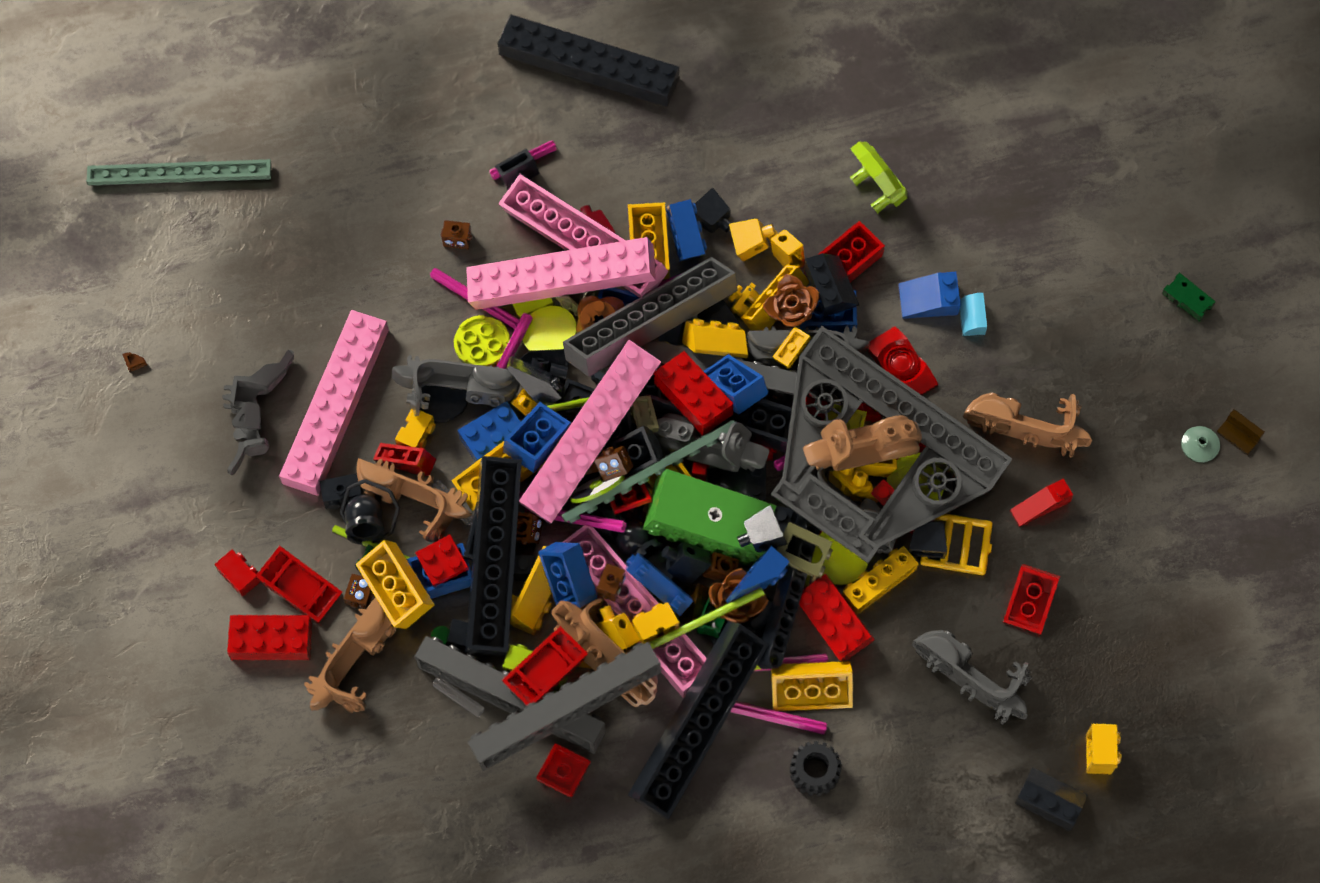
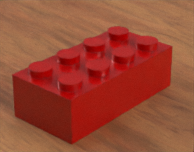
(857, 250)
(693, 393)
(834, 618)
(269, 637)

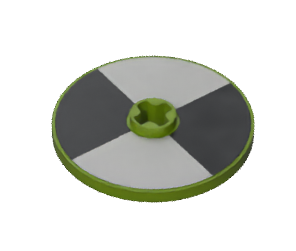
(594, 489)

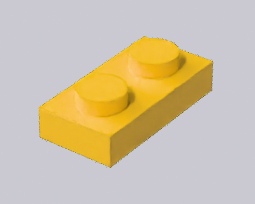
(792, 347)

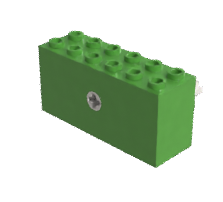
(702, 515)

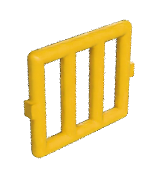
(962, 566)

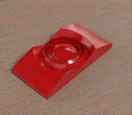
(896, 355)
(298, 584)
(545, 667)

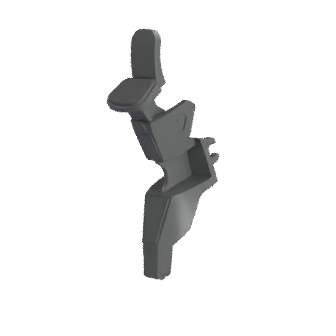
(248, 412)

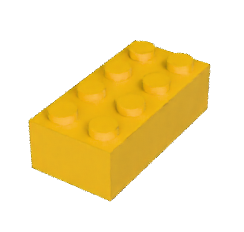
(650, 222)
(395, 584)

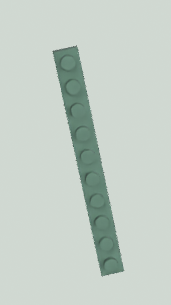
(179, 172)
(642, 476)

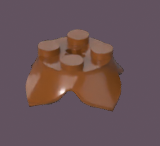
(792, 290)
(592, 306)
(720, 592)

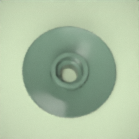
(1194, 449)

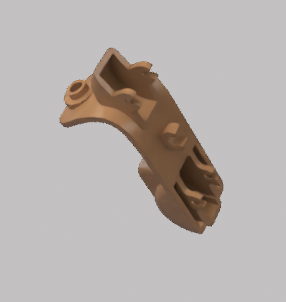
(1003, 417)
(865, 445)
(448, 504)
(582, 627)
(368, 635)

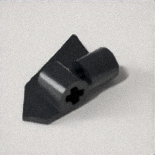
(549, 360)

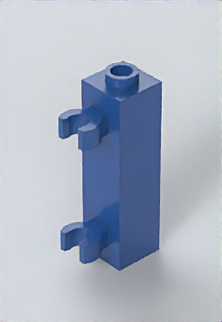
(658, 583)

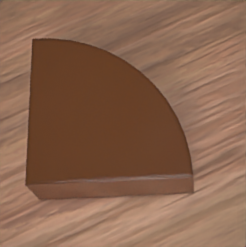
(134, 361)

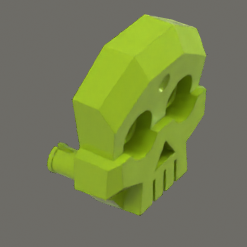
(876, 168)

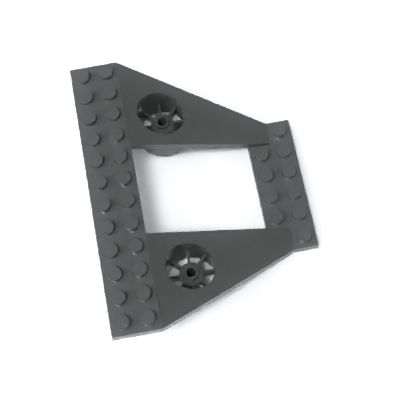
(949, 446)

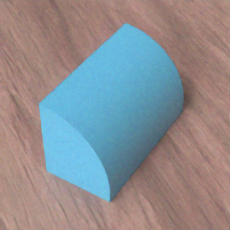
(973, 315)

